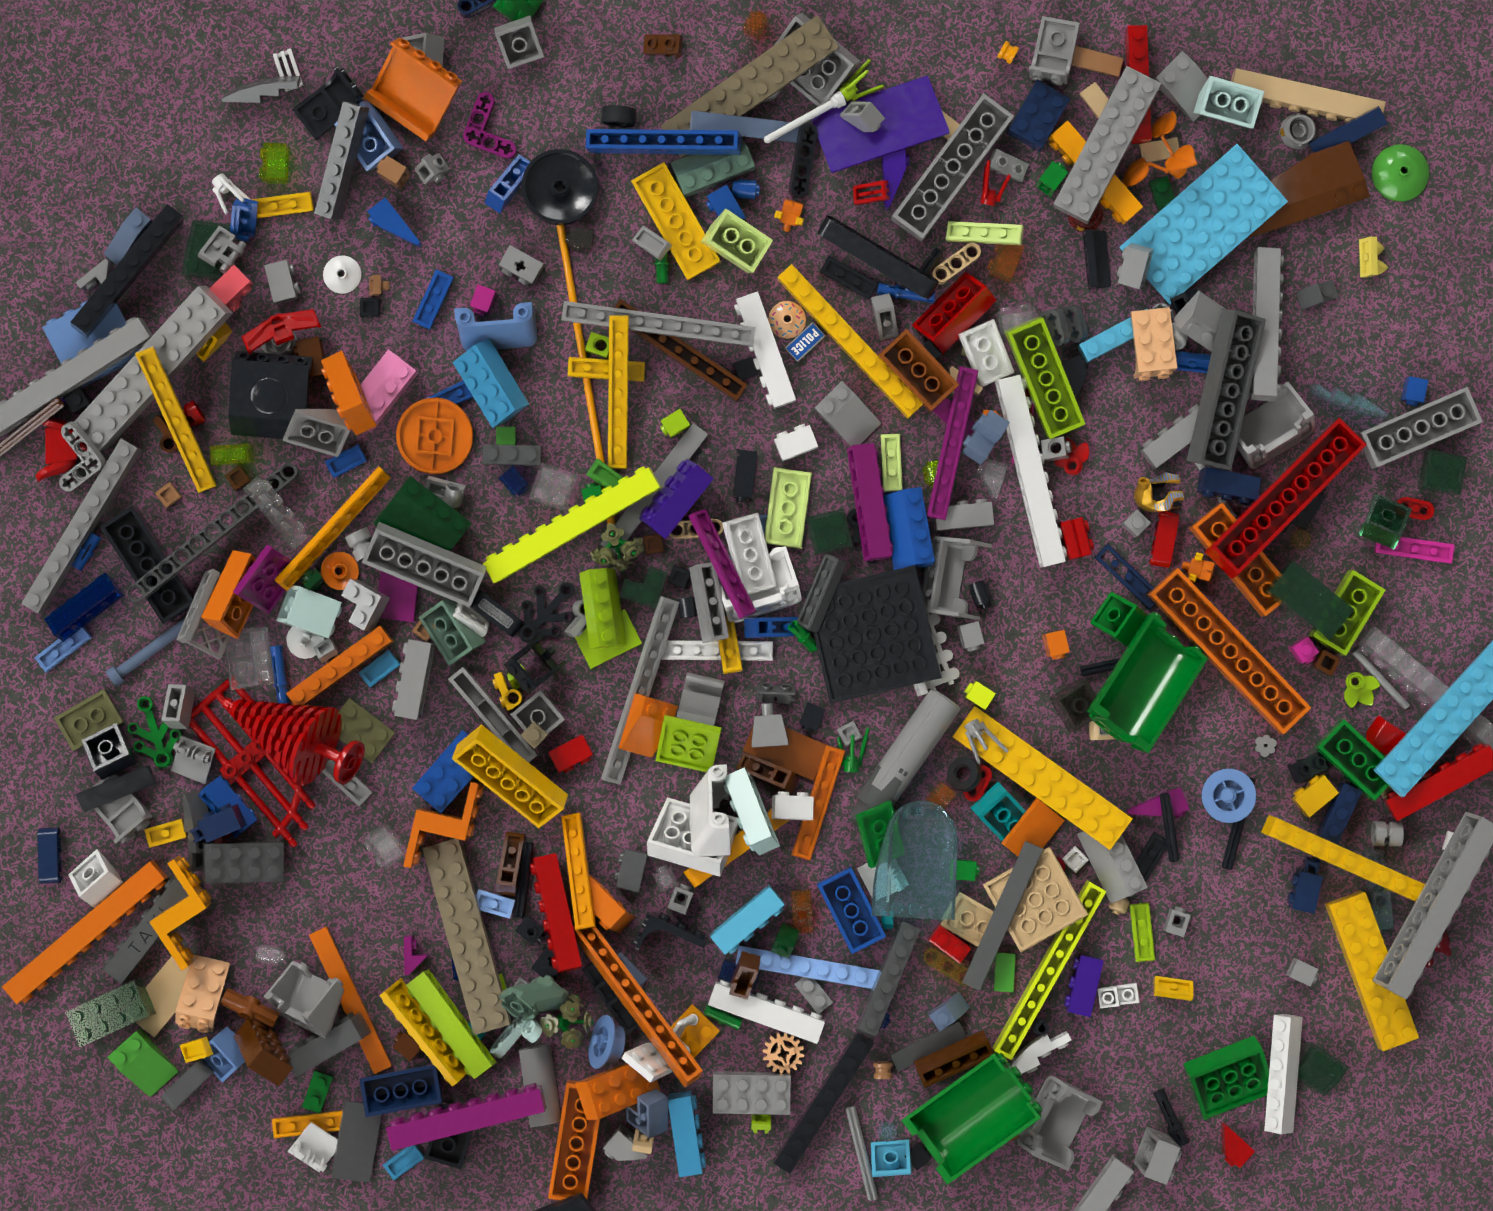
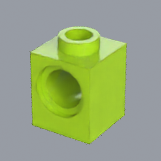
(593, 339)
(674, 424)

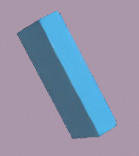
(379, 668)
(403, 1161)

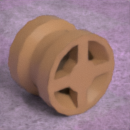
(882, 1070)

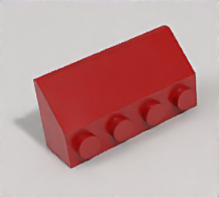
(954, 312)

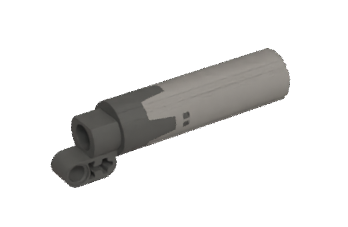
(907, 753)

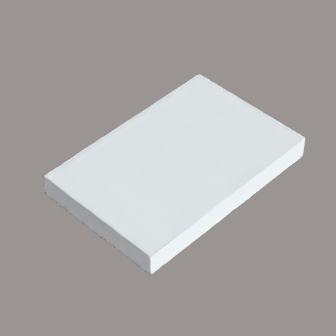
(986, 352)

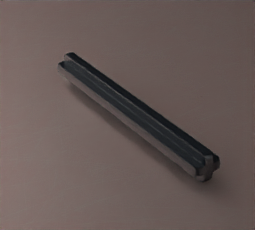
(1233, 842)

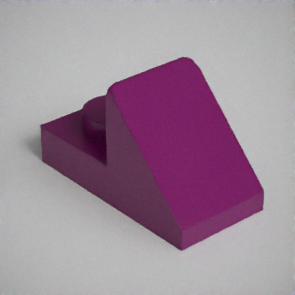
(411, 960)

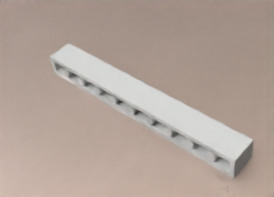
(1030, 471)

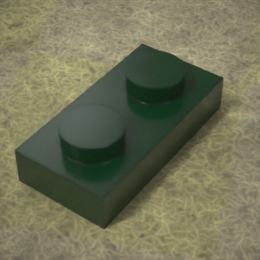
(1161, 192)

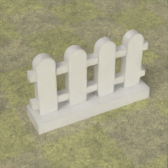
(948, 675)

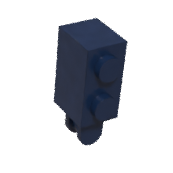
(219, 824)
(1305, 887)

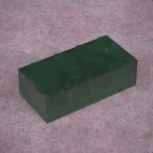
(1309, 600)
(110, 1012)

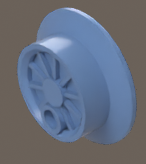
(1229, 795)
(606, 1042)

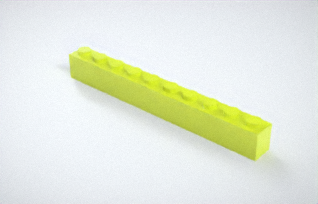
(571, 525)
(1046, 975)

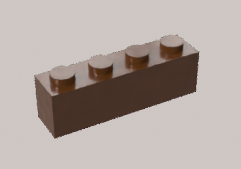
(953, 1058)

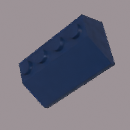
(401, 1090)

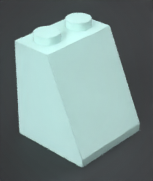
(309, 611)

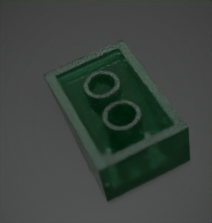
(193, 265)

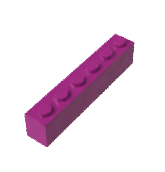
(869, 502)

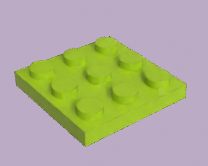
(688, 743)

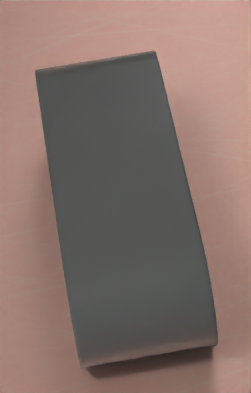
(186, 1084)

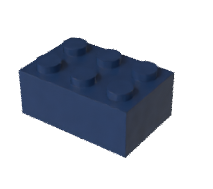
(1038, 115)

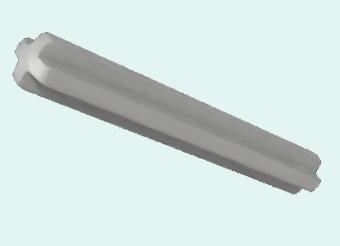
(861, 1153)

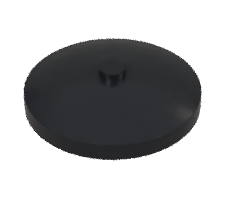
(559, 187)

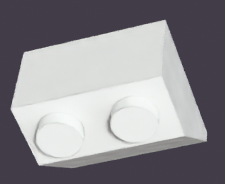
(95, 879)

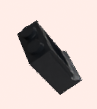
(744, 475)
(521, 675)

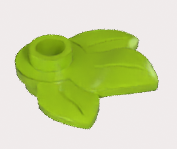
(1362, 691)

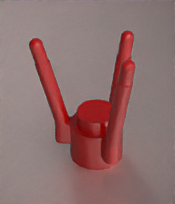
(989, 196)

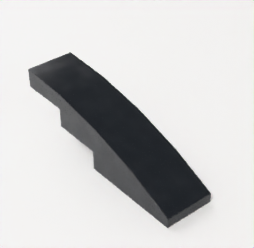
(610, 999)

